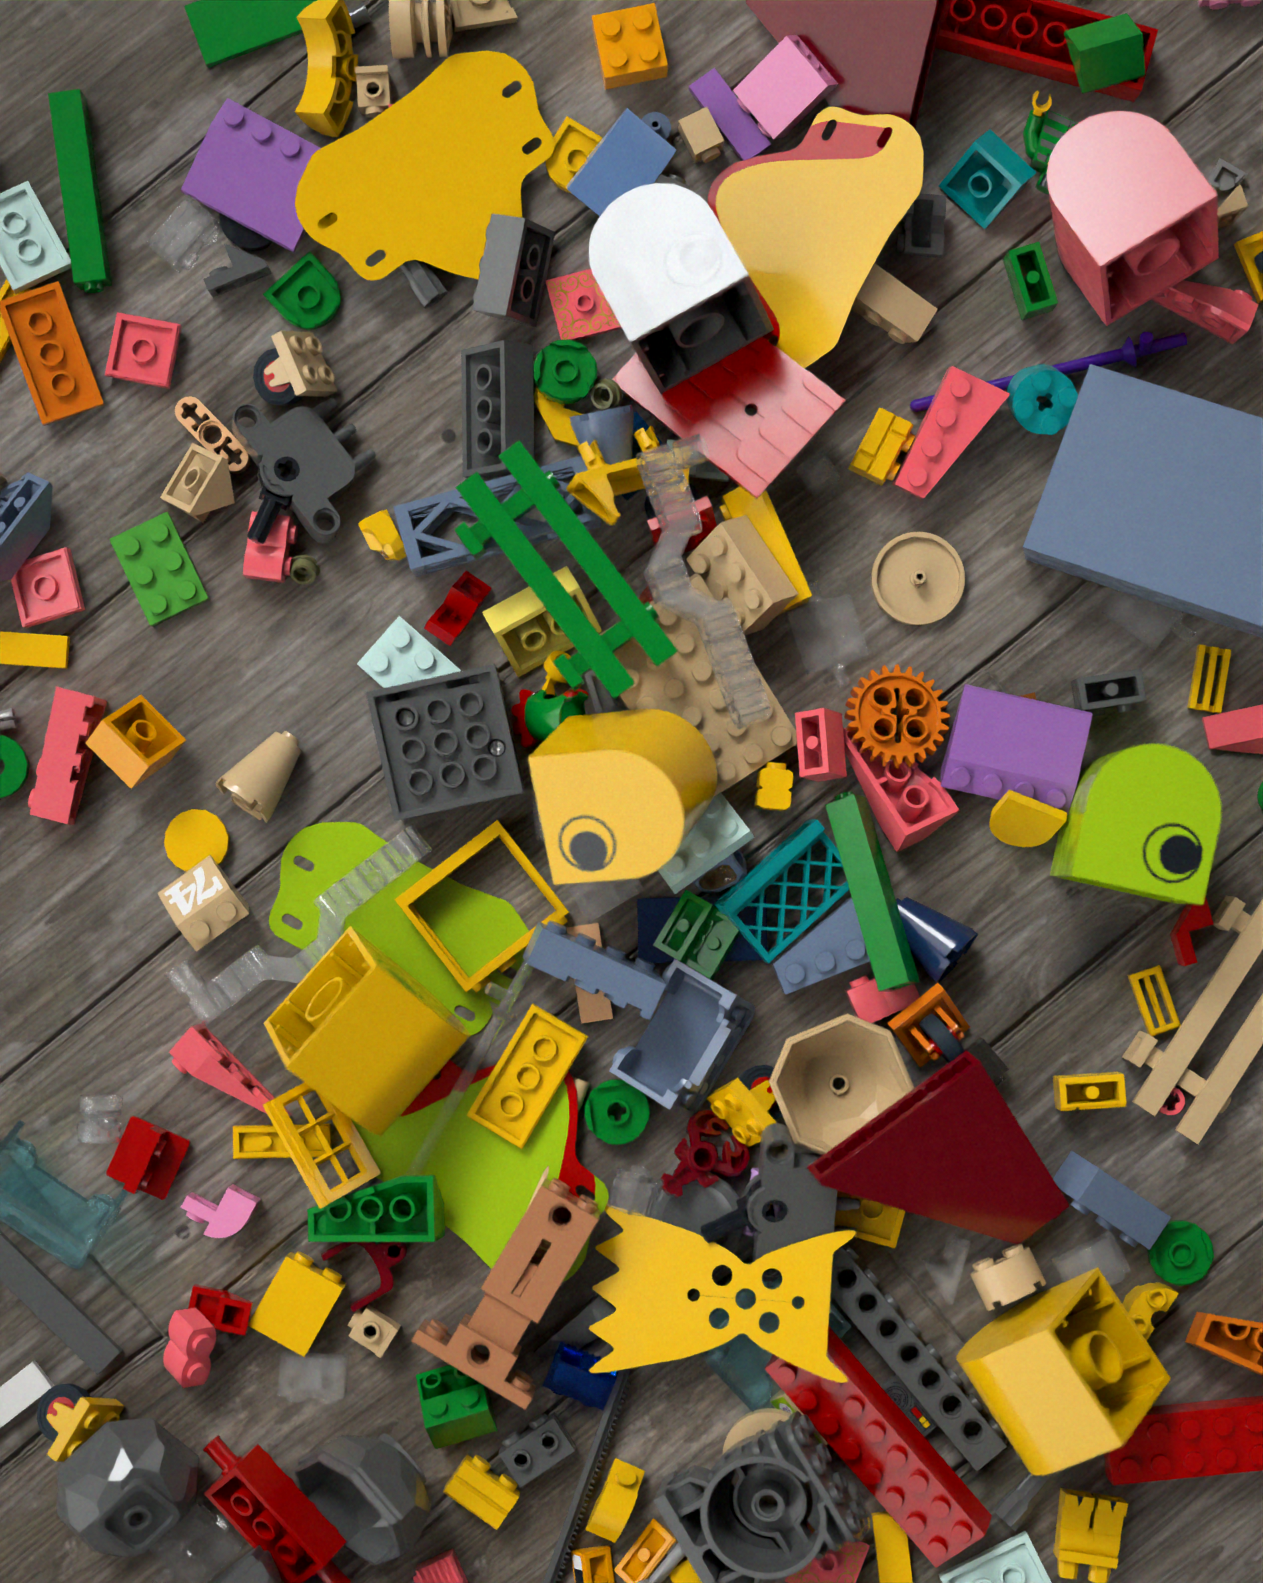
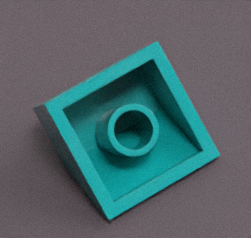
(987, 178)

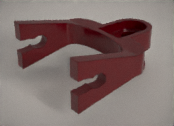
(383, 1262)

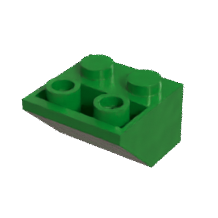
(454, 1406)

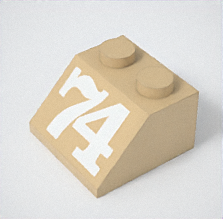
(203, 903)

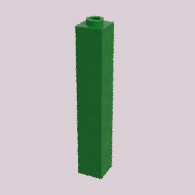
(80, 190)
(871, 892)

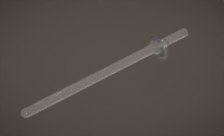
(500, 1014)

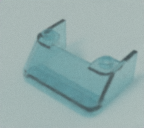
(49, 1209)

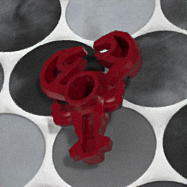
(703, 1156)

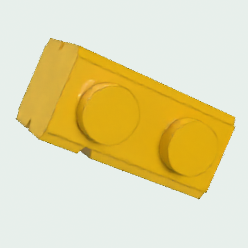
(881, 447)
(774, 787)
(1089, 1091)
(482, 1490)

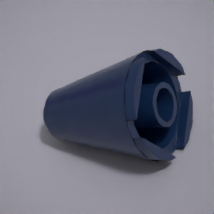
(934, 937)

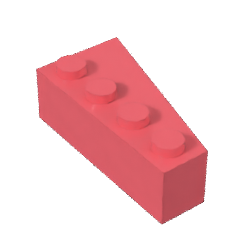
(950, 424)
(65, 756)

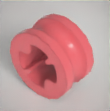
(1177, 1106)

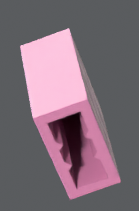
(784, 87)

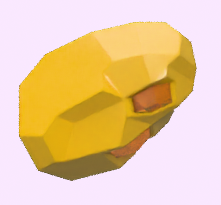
(383, 535)

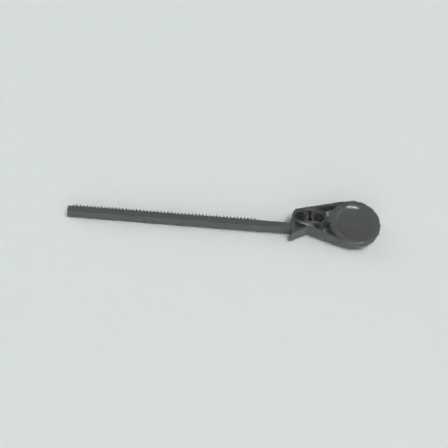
(688, 1212)

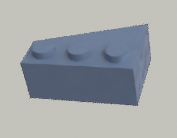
(824, 951)
(1111, 1201)

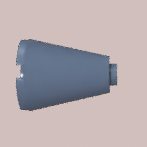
(611, 429)

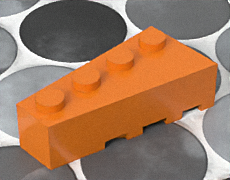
(1229, 1339)

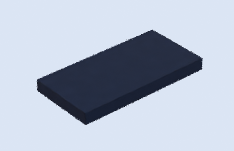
(654, 913)

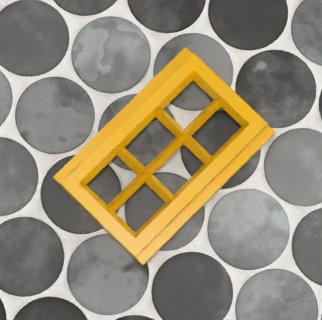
(301, 1155)

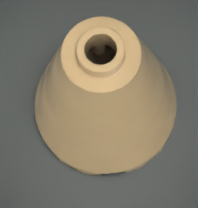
(262, 775)

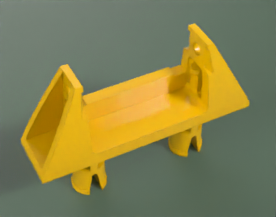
(604, 481)

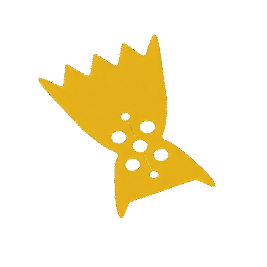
(661, 1324)

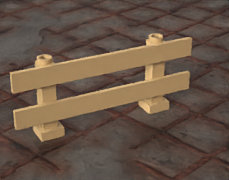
(1170, 1066)

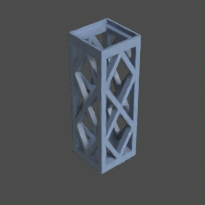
(447, 503)

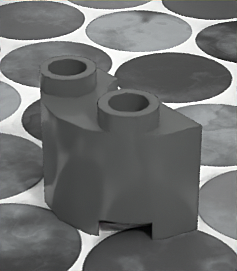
(923, 227)

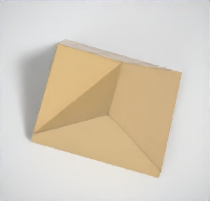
(200, 483)

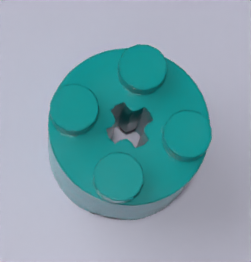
(1043, 381)

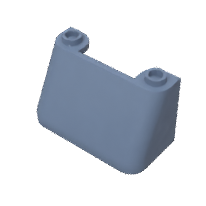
(685, 1041)

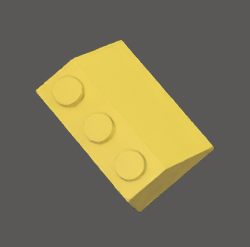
(528, 629)

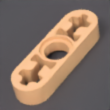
(203, 412)

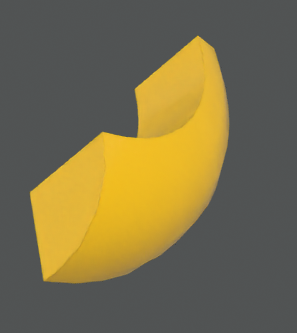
(330, 66)

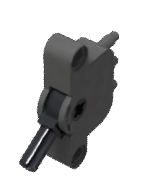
(317, 465)
(782, 1201)

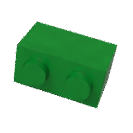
(1030, 281)

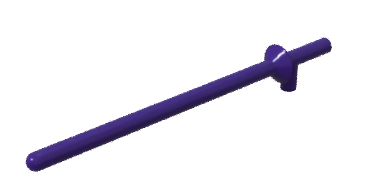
(1126, 353)

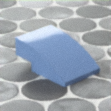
(622, 161)

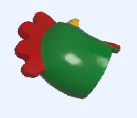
(544, 711)

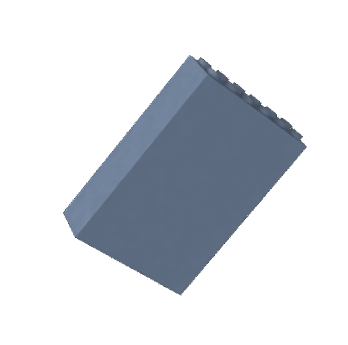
(1158, 500)

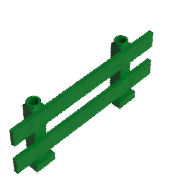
(498, 523)

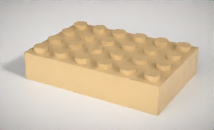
(691, 691)

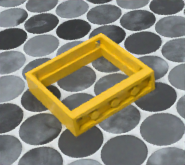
(447, 867)

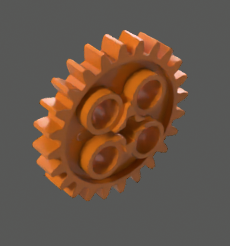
(925, 718)

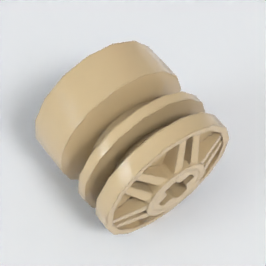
(419, 23)

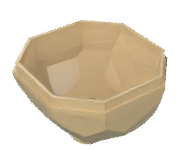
(841, 1048)

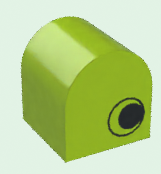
(1142, 825)

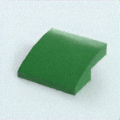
(698, 935)

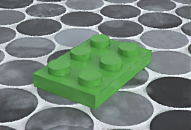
(159, 569)

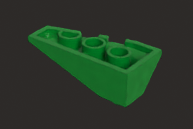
(391, 1211)

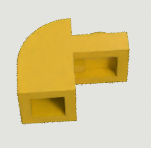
(615, 1501)

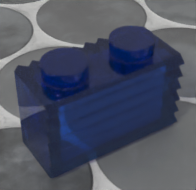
(571, 1377)

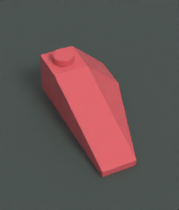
(1211, 307)
(1236, 730)
(902, 799)
(214, 1064)

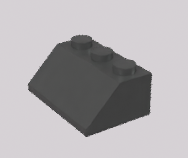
(513, 269)

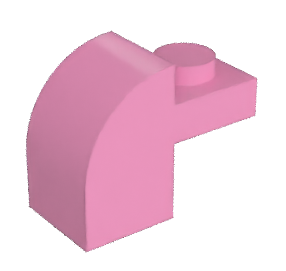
(227, 1217)

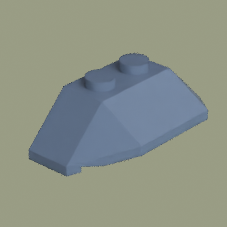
(23, 521)

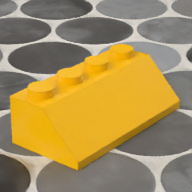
(768, 526)

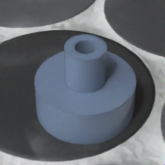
(661, 124)

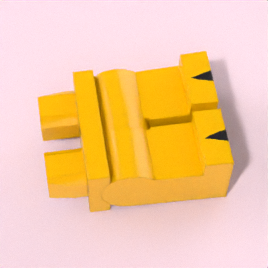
(1088, 1533)

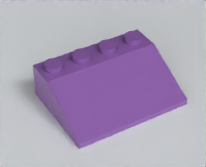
(251, 173)
(1015, 746)

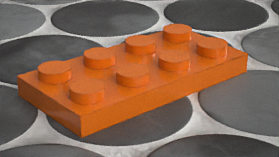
(50, 353)

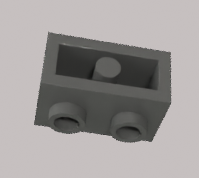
(1108, 691)
(536, 1448)

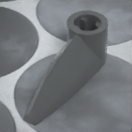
(576, 1328)

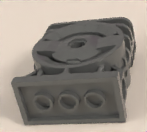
(768, 1464)

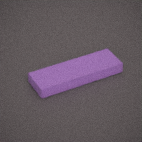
(730, 118)

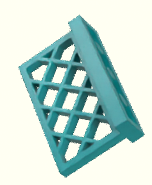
(770, 869)

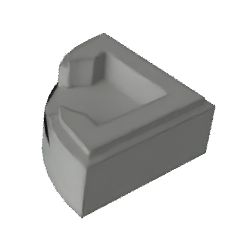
(1225, 176)

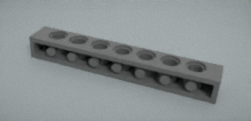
(975, 1448)

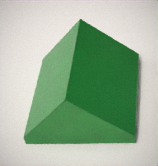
(1106, 52)

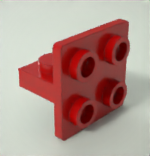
(147, 1158)

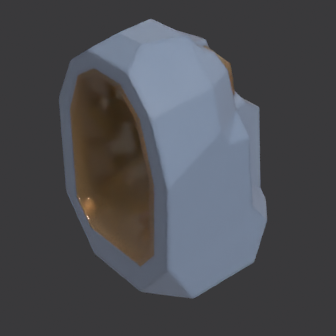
(723, 874)

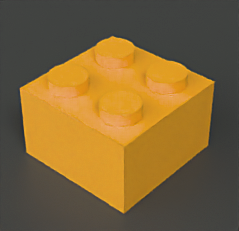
(629, 46)
(135, 741)

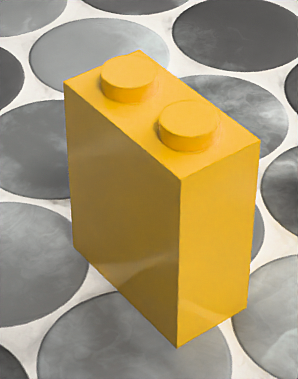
(297, 1302)

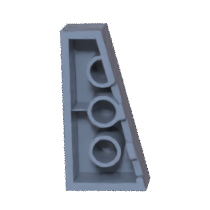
(595, 967)

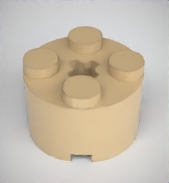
(1007, 1277)

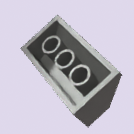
(496, 405)

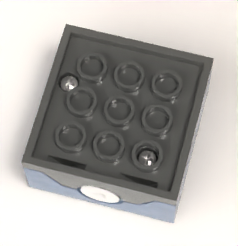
(445, 742)

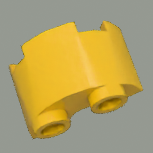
(1145, 1301)

